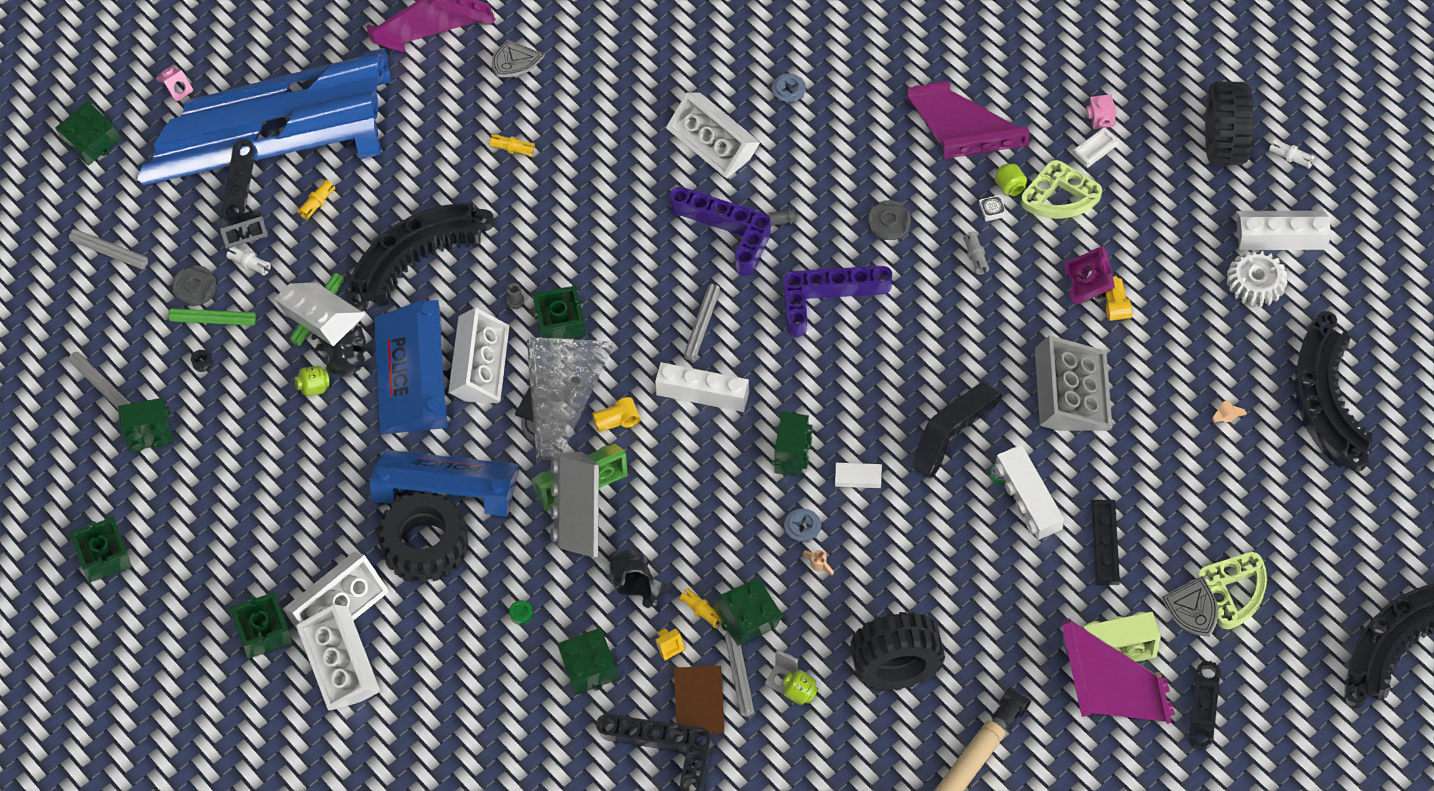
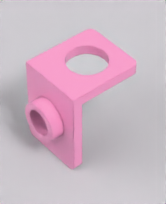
(170, 77)

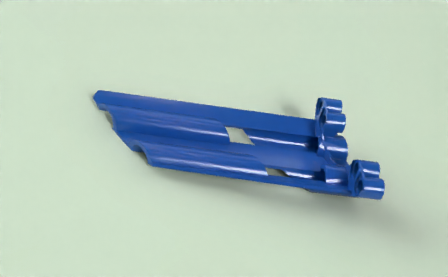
(332, 110)

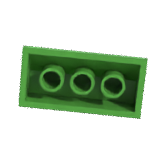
(611, 468)

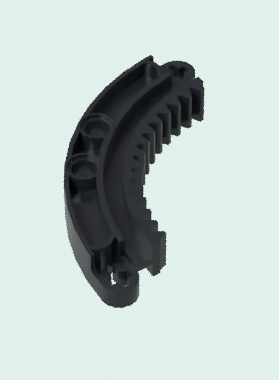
(435, 228)
(1329, 424)
(1379, 652)

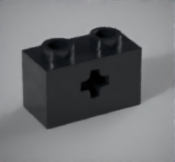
(242, 228)

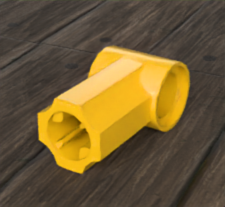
(1117, 304)
(622, 413)

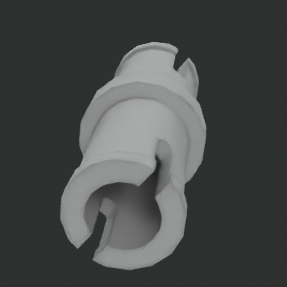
(976, 253)

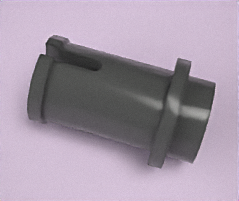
(782, 217)
(515, 298)

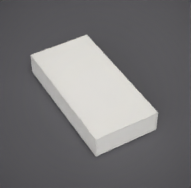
(1095, 147)
(858, 475)

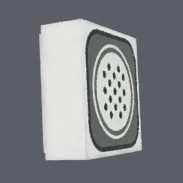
(992, 208)

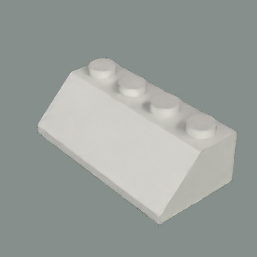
(712, 134)
(1283, 230)
(318, 310)
(479, 357)
(348, 584)
(337, 657)

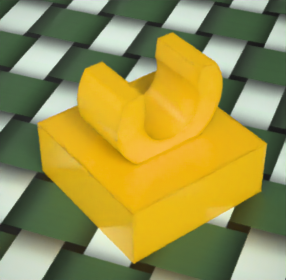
(669, 643)

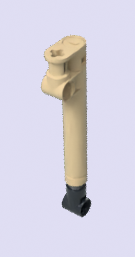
(985, 741)

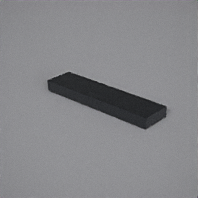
(1105, 542)

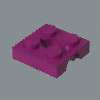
(1099, 279)

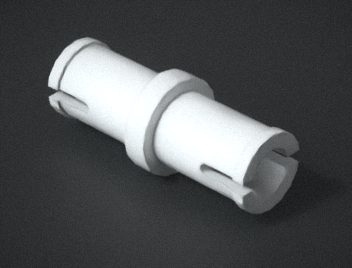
(1292, 153)
(248, 260)

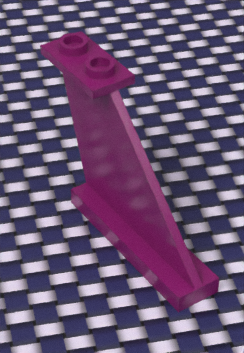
(427, 19)
(961, 124)
(1111, 681)

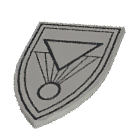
(514, 59)
(1193, 607)

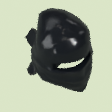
(347, 354)
(632, 577)

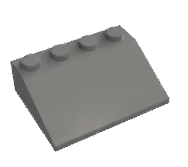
(1072, 386)
(575, 503)

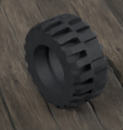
(1229, 123)
(418, 511)
(897, 651)

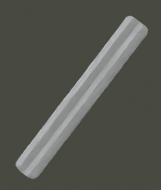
(108, 248)
(702, 322)
(97, 380)
(739, 676)

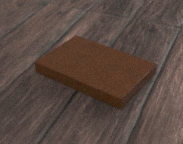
(699, 698)

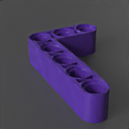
(727, 221)
(828, 288)

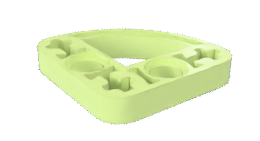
(1061, 179)
(1218, 586)

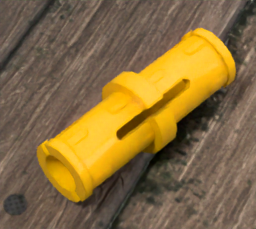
(511, 144)
(316, 199)
(700, 607)

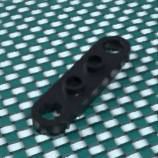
(238, 178)
(1204, 705)

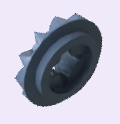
(793, 82)
(797, 518)

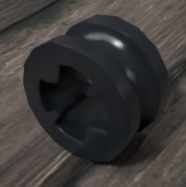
(204, 355)

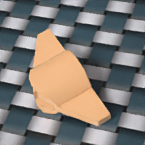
(1228, 412)
(818, 561)

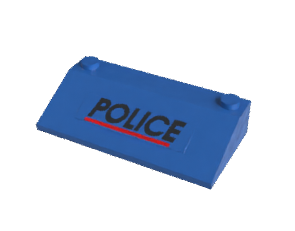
(410, 369)
(445, 475)

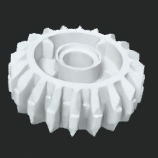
(1269, 271)

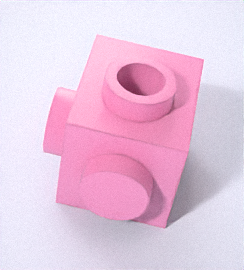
(1101, 111)

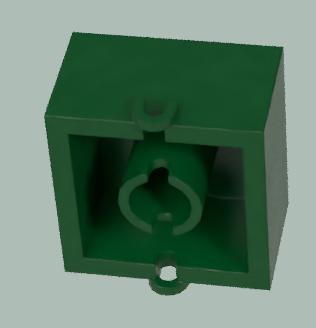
(88, 133)
(559, 313)
(145, 424)
(792, 444)
(100, 549)
(747, 611)
(260, 625)
(588, 661)

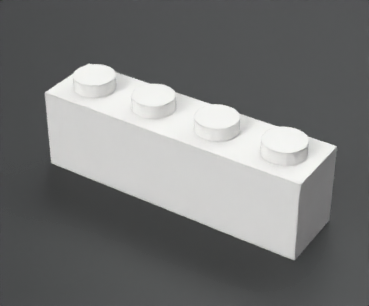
(702, 387)
(1029, 492)

